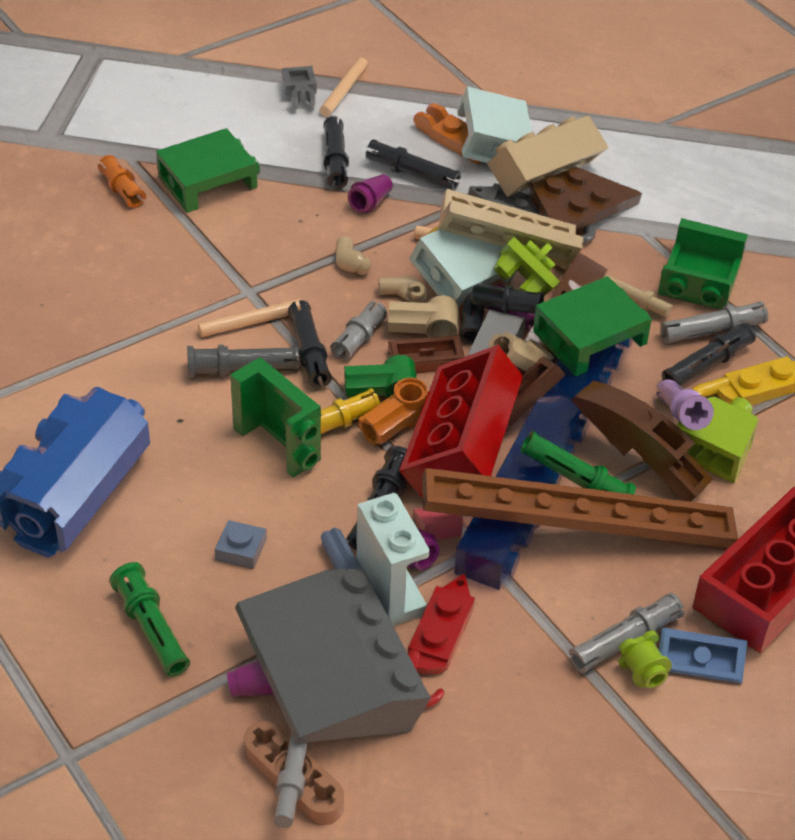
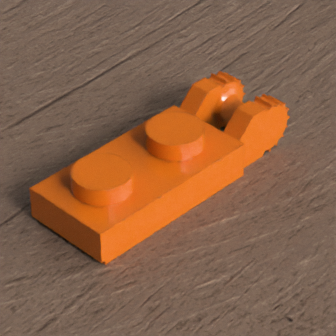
(443, 128)

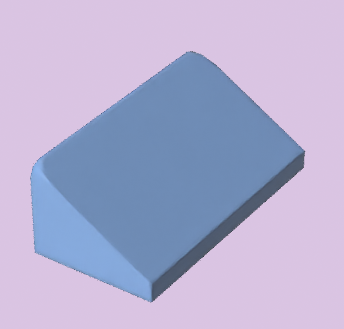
(704, 654)

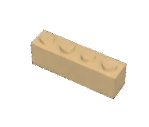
(546, 154)

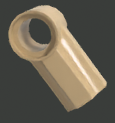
(433, 318)
(520, 352)

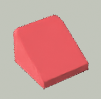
(439, 524)

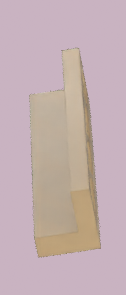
(500, 223)

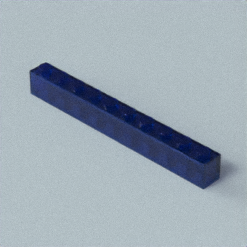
(492, 546)

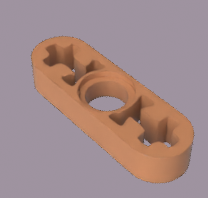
(324, 784)

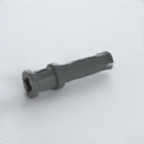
(222, 360)

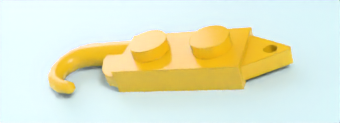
(753, 383)

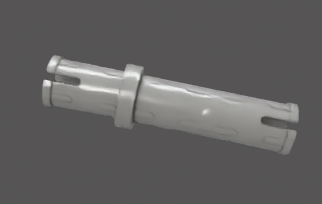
(713, 322)
(637, 624)

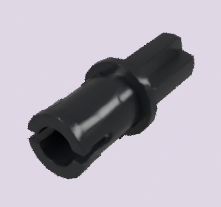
(506, 298)

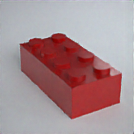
(463, 417)
(754, 580)

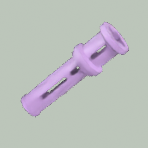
(686, 405)

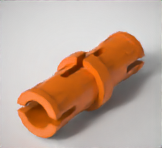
(121, 181)

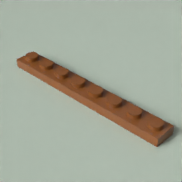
(578, 508)

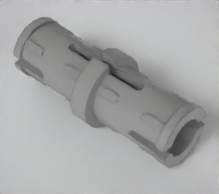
(358, 330)

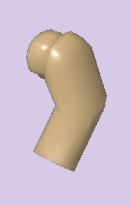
(350, 259)
(406, 287)

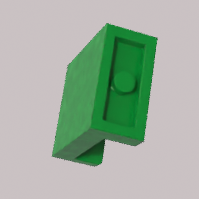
(203, 165)
(703, 264)
(589, 322)
(271, 401)

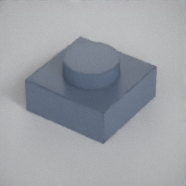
(240, 544)

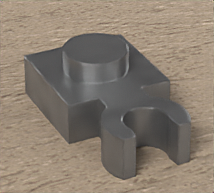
(300, 84)

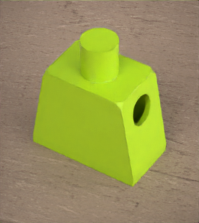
(726, 439)

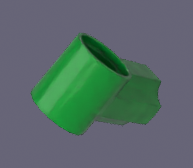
(378, 377)

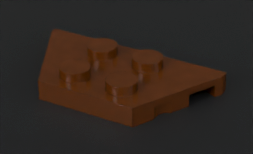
(581, 197)

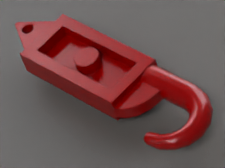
(441, 630)

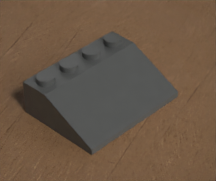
(333, 658)

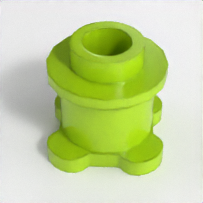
(644, 660)

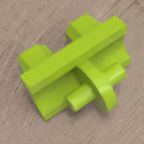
(530, 263)

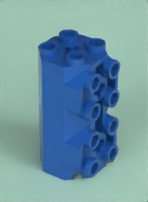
(79, 462)

